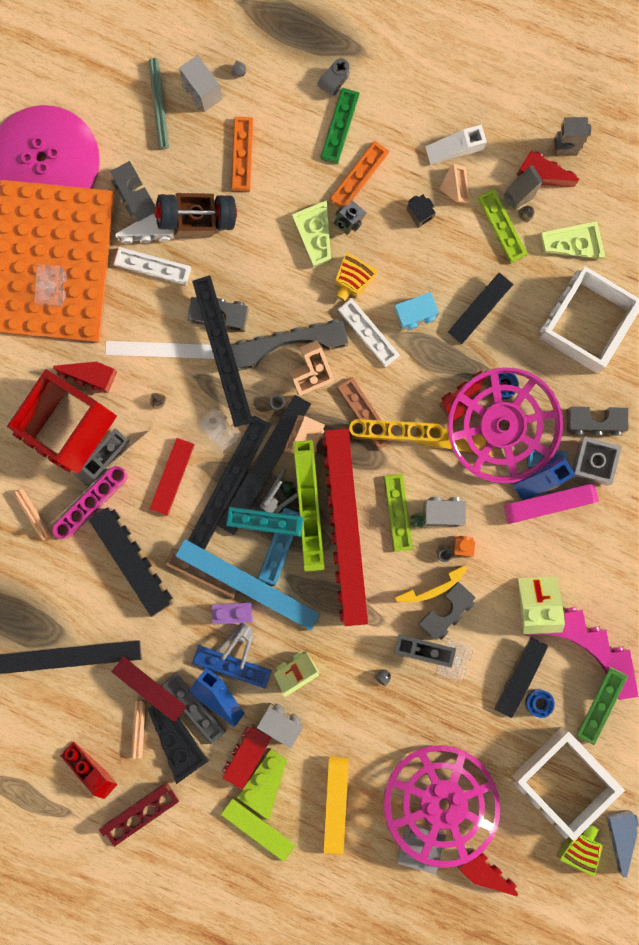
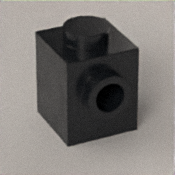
(421, 210)

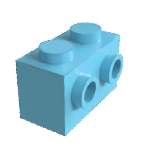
(416, 311)

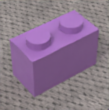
(232, 613)

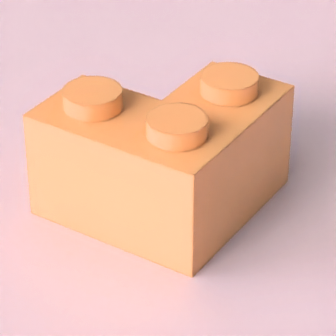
(315, 372)

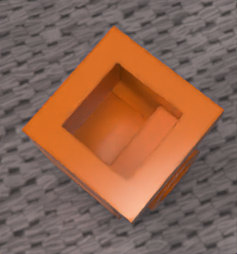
(463, 546)

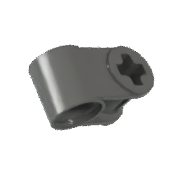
(333, 79)

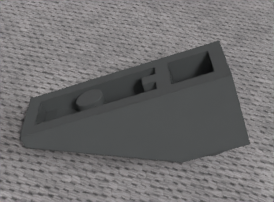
(523, 188)
(102, 457)
(425, 651)

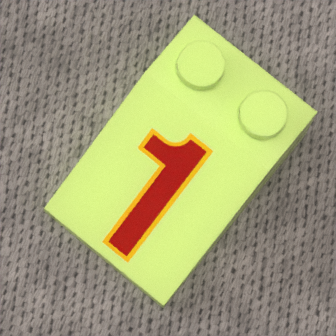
(541, 605)
(296, 673)

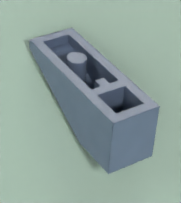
(623, 837)

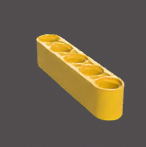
(405, 431)
(336, 805)

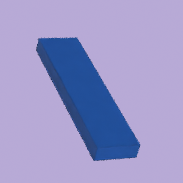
(230, 666)

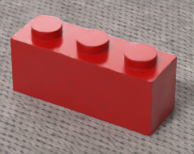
(246, 756)

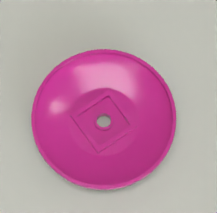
(58, 133)

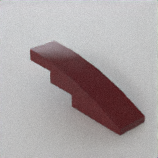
(149, 689)

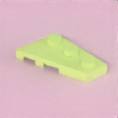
(314, 232)
(576, 240)

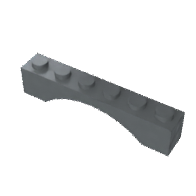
(328, 336)

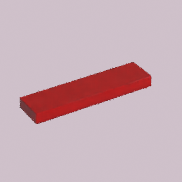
(172, 476)

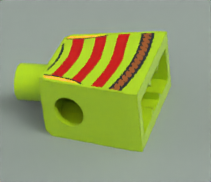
(583, 851)

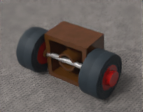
(195, 213)

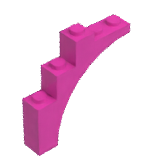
(597, 644)

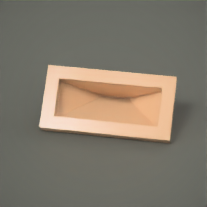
(456, 184)

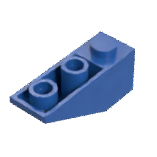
(546, 478)
(216, 696)

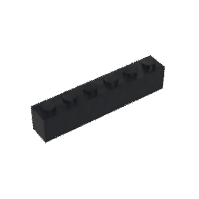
(130, 561)

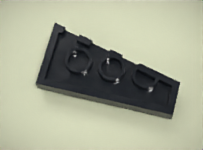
(178, 744)

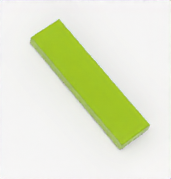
(502, 226)
(398, 513)
(258, 829)

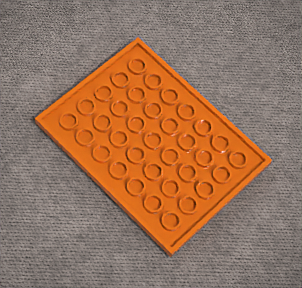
(57, 229)

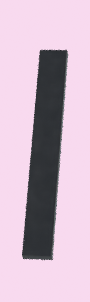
(222, 351)
(266, 460)
(229, 482)
(69, 657)

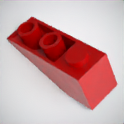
(549, 171)
(91, 373)
(461, 408)
(88, 771)
(488, 876)

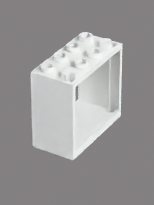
(608, 291)
(594, 810)

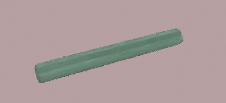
(158, 103)

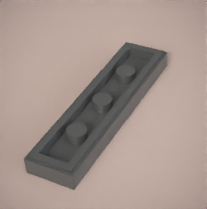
(195, 709)

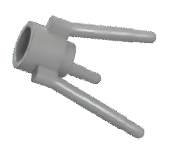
(270, 502)
(241, 633)

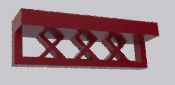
(133, 811)

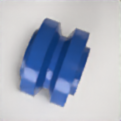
(511, 379)
(549, 703)

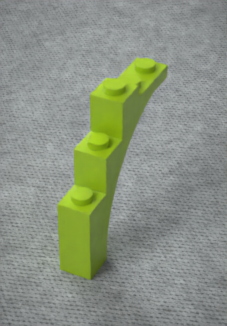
(309, 505)

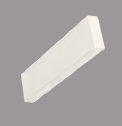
(152, 266)
(368, 332)

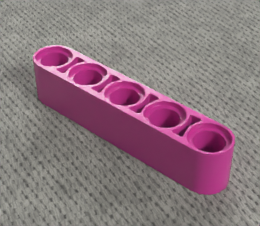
(551, 503)
(81, 506)

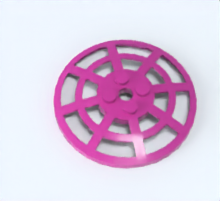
(516, 425)
(434, 814)

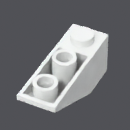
(457, 145)
(144, 232)

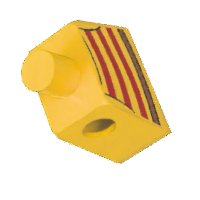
(353, 277)

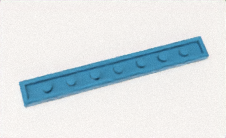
(247, 584)

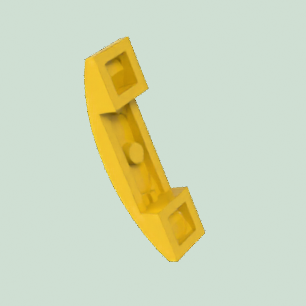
(454, 576)

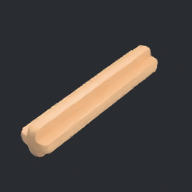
(32, 514)
(138, 729)

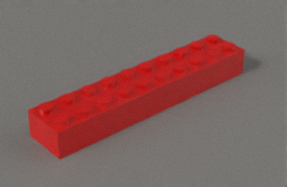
(346, 527)

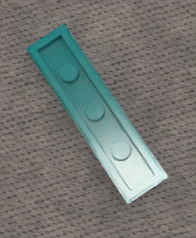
(265, 521)

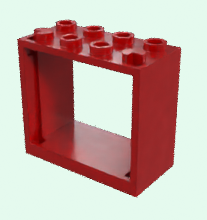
(38, 408)

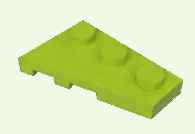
(264, 784)

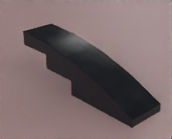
(480, 308)
(521, 677)

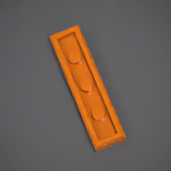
(242, 154)
(359, 175)

